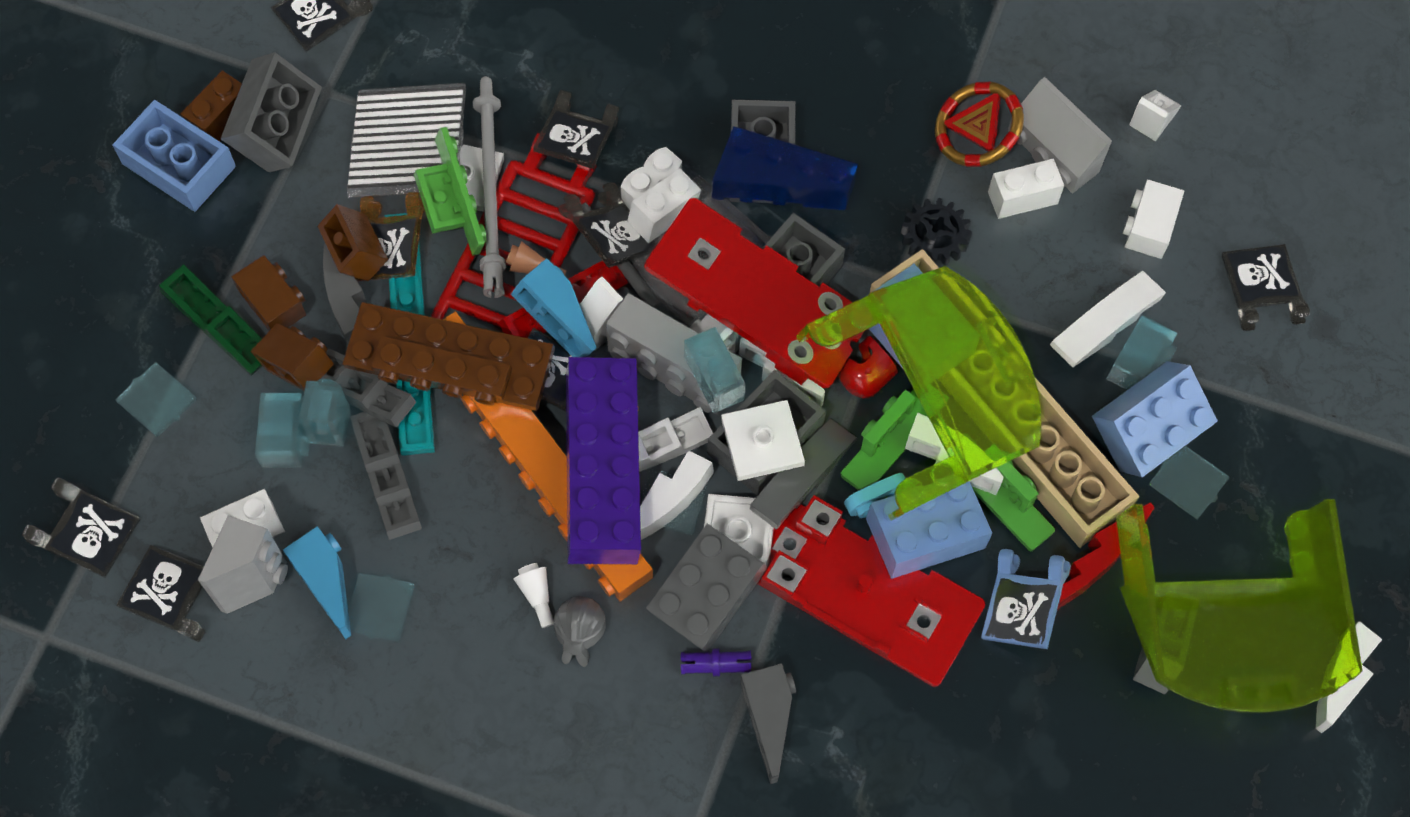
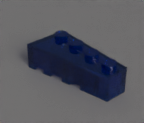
(781, 173)

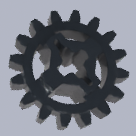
(937, 218)

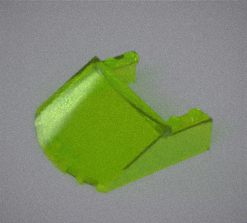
(961, 367)
(1248, 639)

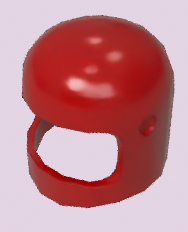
(871, 373)

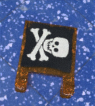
(396, 235)

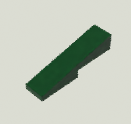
(212, 317)

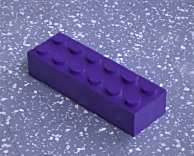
(602, 461)

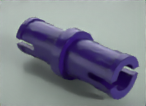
(716, 662)

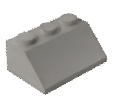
(1063, 133)
(242, 565)

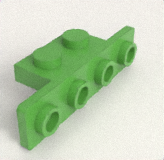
(446, 194)
(883, 441)
(1015, 507)

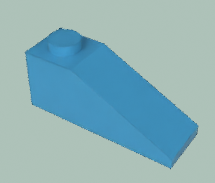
(553, 304)
(322, 571)

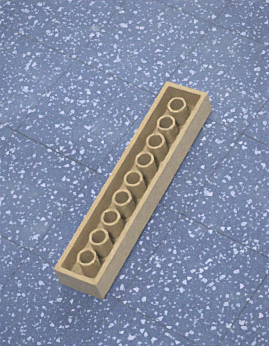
(1067, 468)

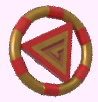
(979, 123)

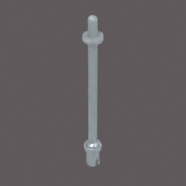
(492, 264)

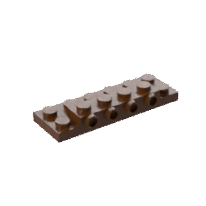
(449, 357)

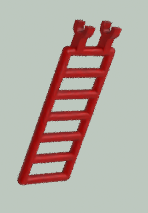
(529, 170)

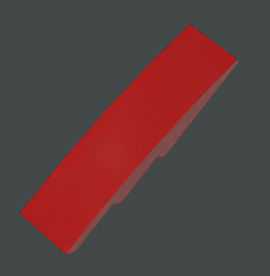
(521, 322)
(1091, 567)

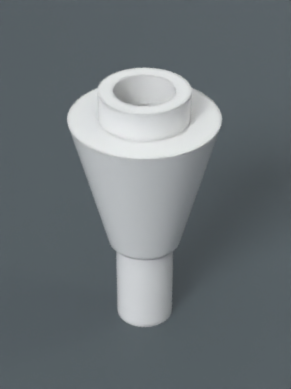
(534, 586)

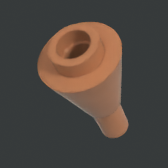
(524, 259)

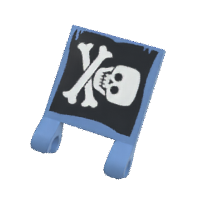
(1024, 606)

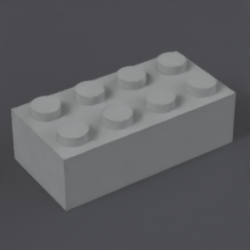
(658, 345)

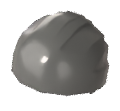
(579, 626)

